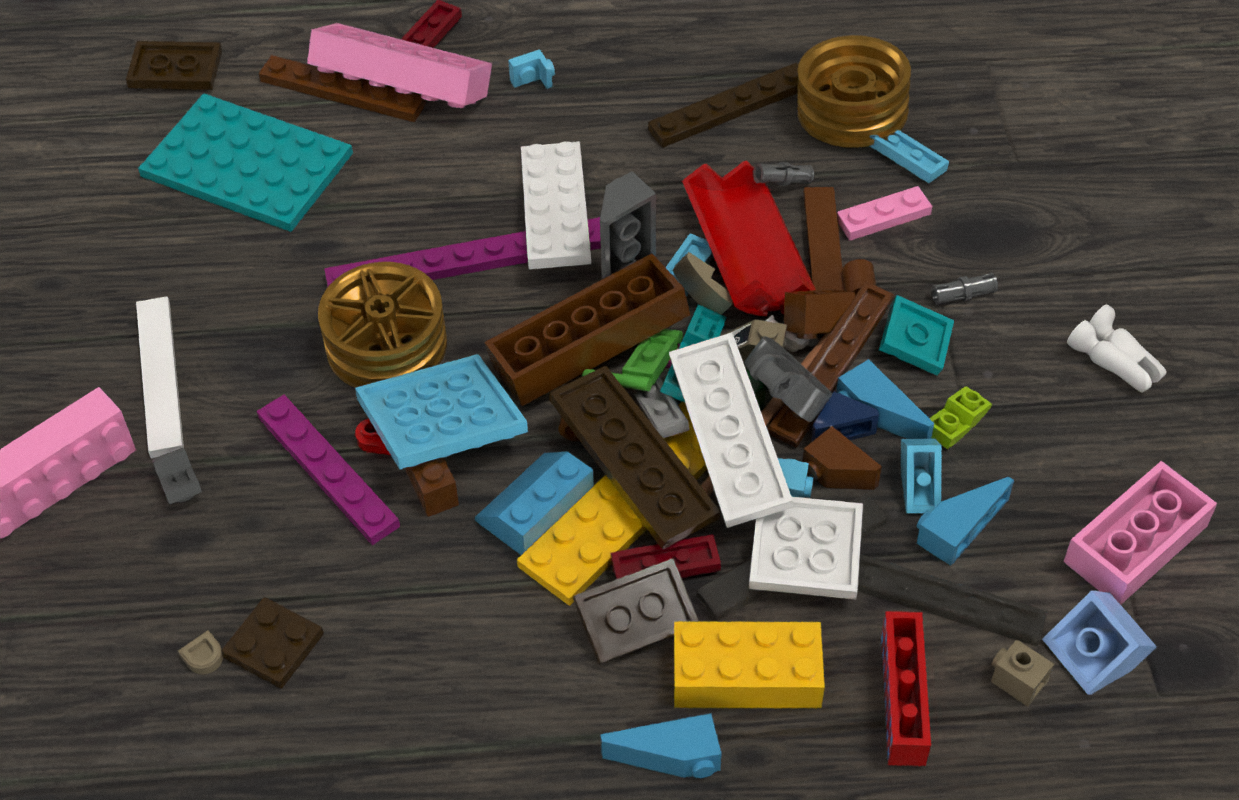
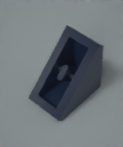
(846, 416)

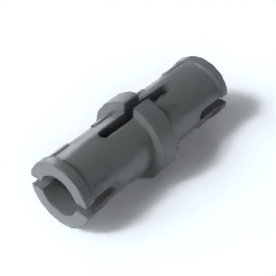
(783, 173)
(964, 288)

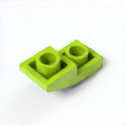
(959, 416)

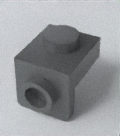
(176, 476)

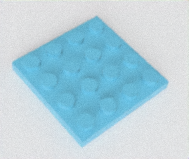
(440, 411)

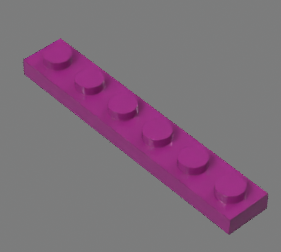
(328, 469)

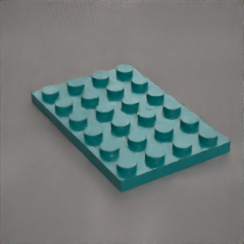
(246, 161)

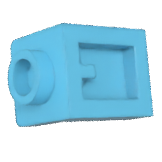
(531, 68)

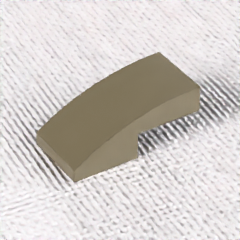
(697, 281)

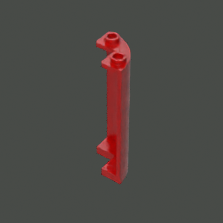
(747, 238)

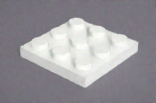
(808, 549)

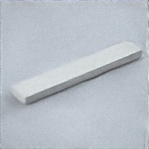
(159, 377)

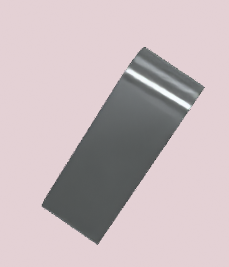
(787, 379)

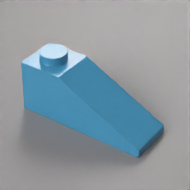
(895, 409)
(960, 519)
(671, 747)

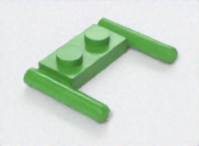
(647, 360)

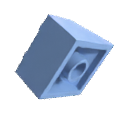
(1098, 641)

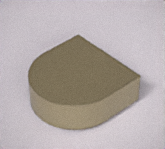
(202, 654)

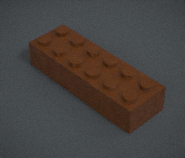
(587, 328)

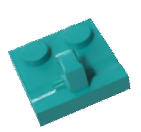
(916, 335)

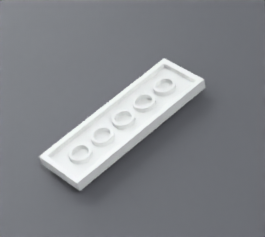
(555, 205)
(730, 430)

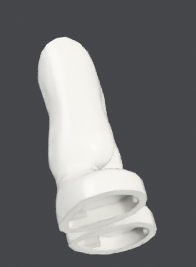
(1116, 350)

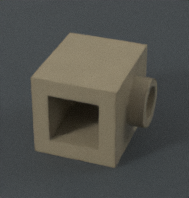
(1021, 672)

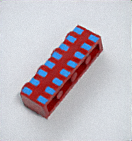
(905, 689)

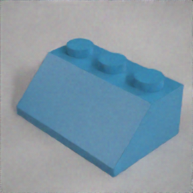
(536, 499)

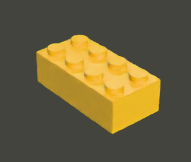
(748, 665)

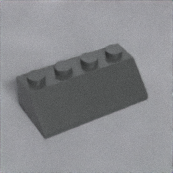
(627, 223)

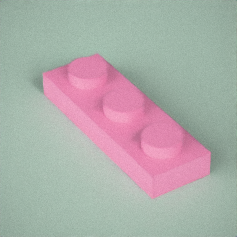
(884, 213)

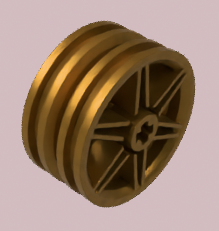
(853, 90)
(371, 317)

